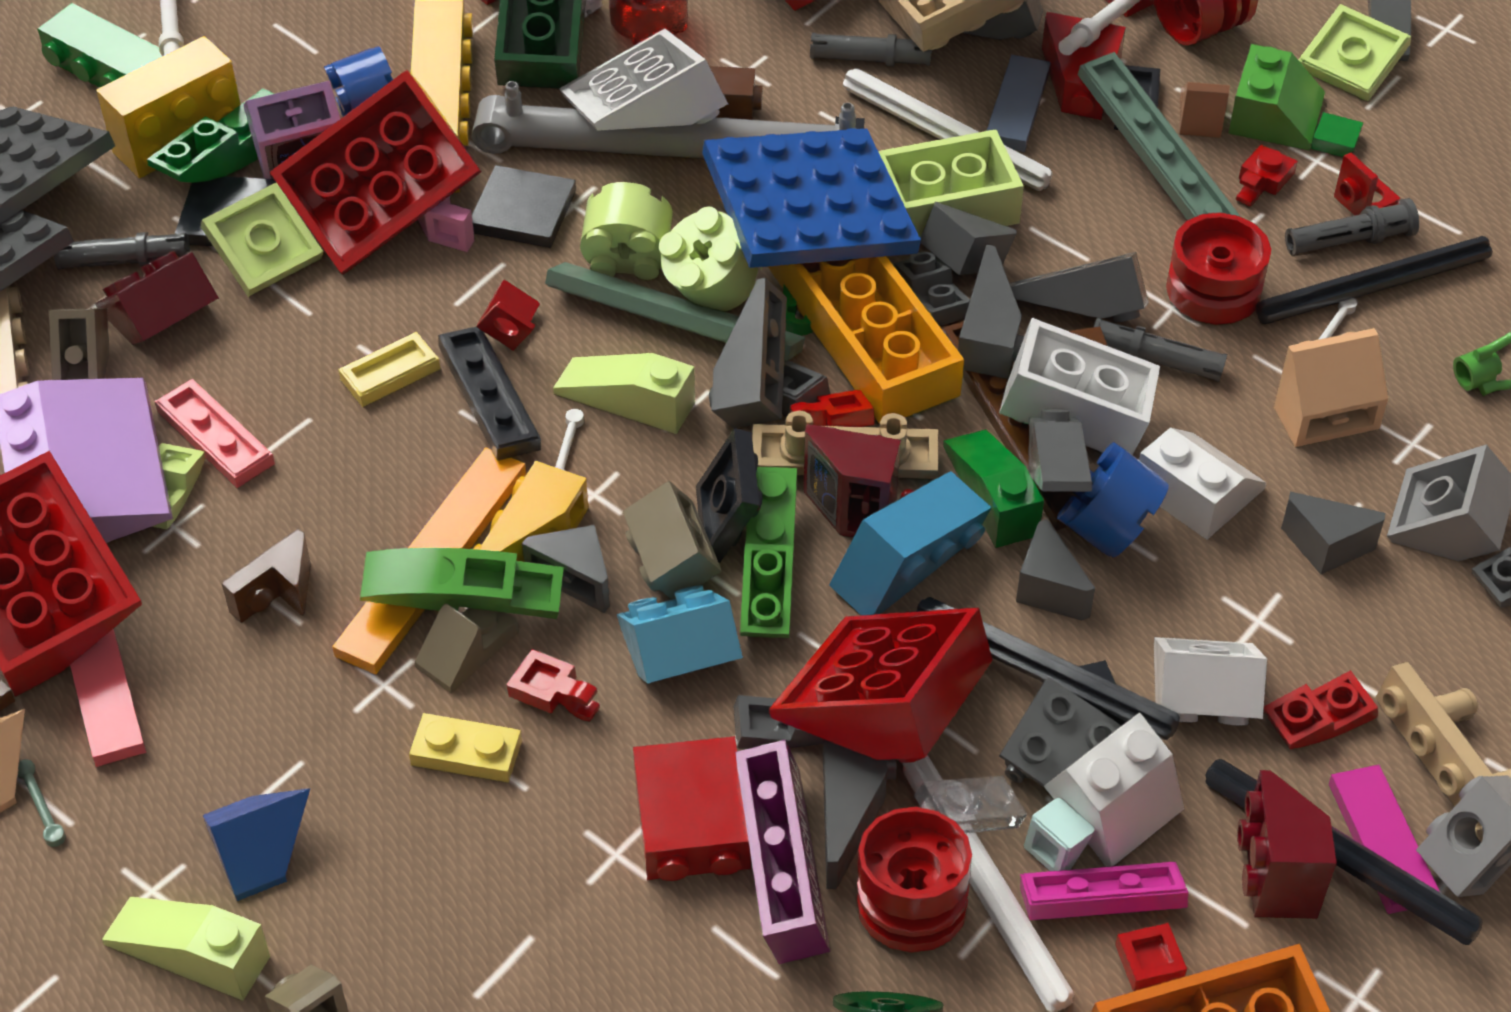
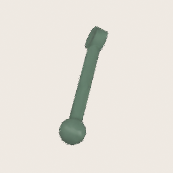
(53, 833)

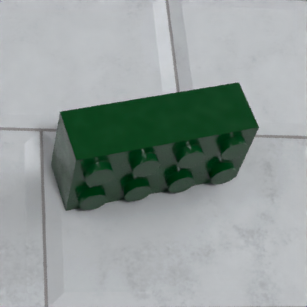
(539, 42)

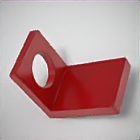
(1357, 186)
(509, 315)

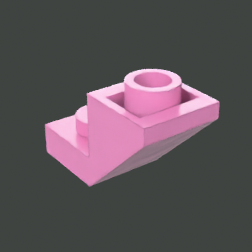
(449, 226)

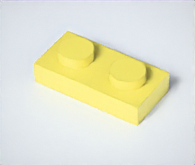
(465, 747)

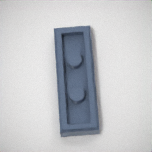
(1019, 100)

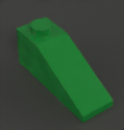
(1001, 482)

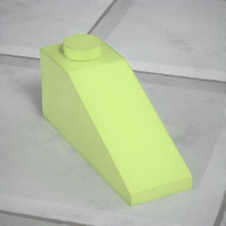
(632, 386)
(192, 942)

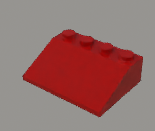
(375, 171)
(55, 576)
(888, 681)

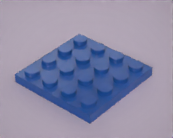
(810, 197)

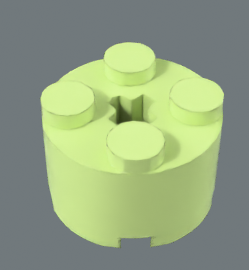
(625, 230)
(707, 261)

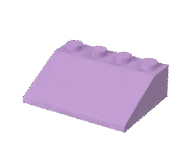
(100, 440)

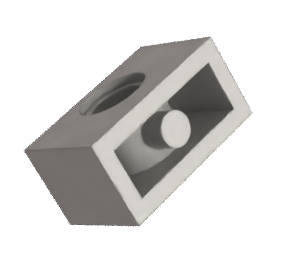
(1452, 842)

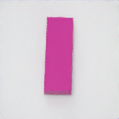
(1378, 823)
(1103, 890)

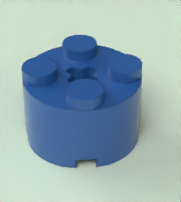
(358, 77)
(1118, 502)

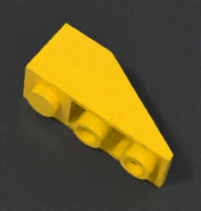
(540, 504)

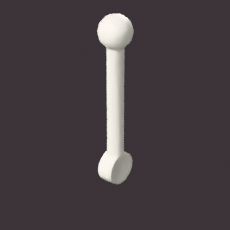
(1344, 307)
(574, 419)

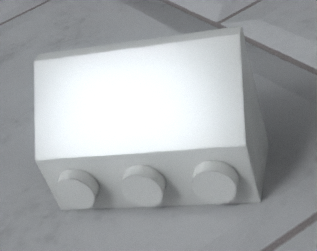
(1094, 382)

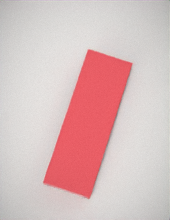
(216, 432)
(107, 703)

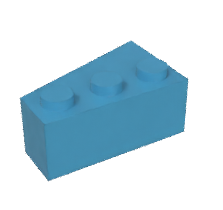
(908, 543)

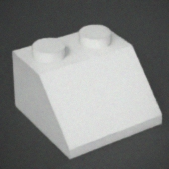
(1202, 481)
(1210, 679)
(1122, 789)

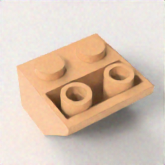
(1332, 388)

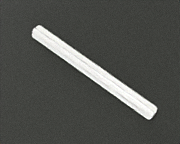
(934, 122)
(1006, 911)

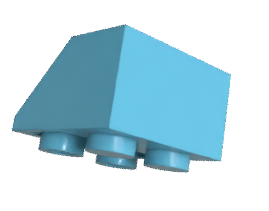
(680, 633)

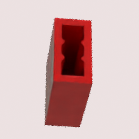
(691, 808)

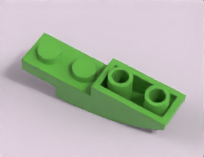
(770, 557)
(461, 579)

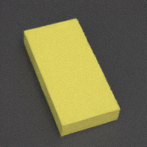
(389, 369)

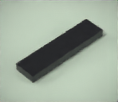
(489, 393)

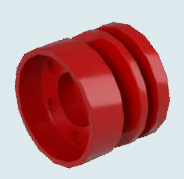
(1200, 19)
(913, 879)

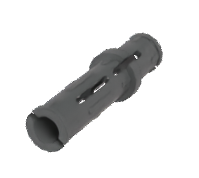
(868, 49)
(117, 251)
(1163, 350)

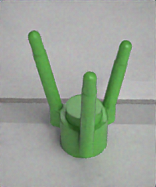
(1481, 368)

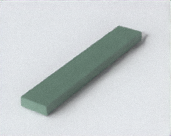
(1153, 138)
(652, 304)

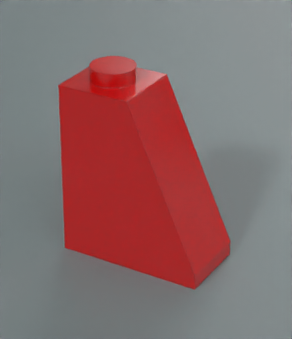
(1069, 88)

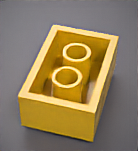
(166, 99)

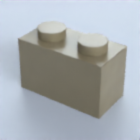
(670, 541)

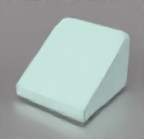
(1057, 835)

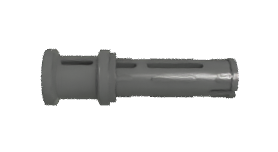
(1370, 225)

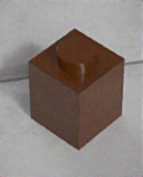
(739, 91)

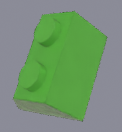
(1276, 99)

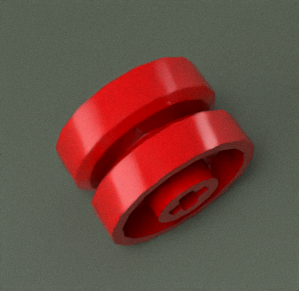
(1218, 268)

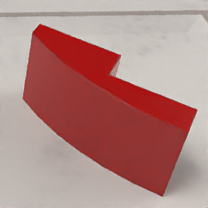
(1321, 713)

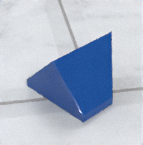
(257, 839)

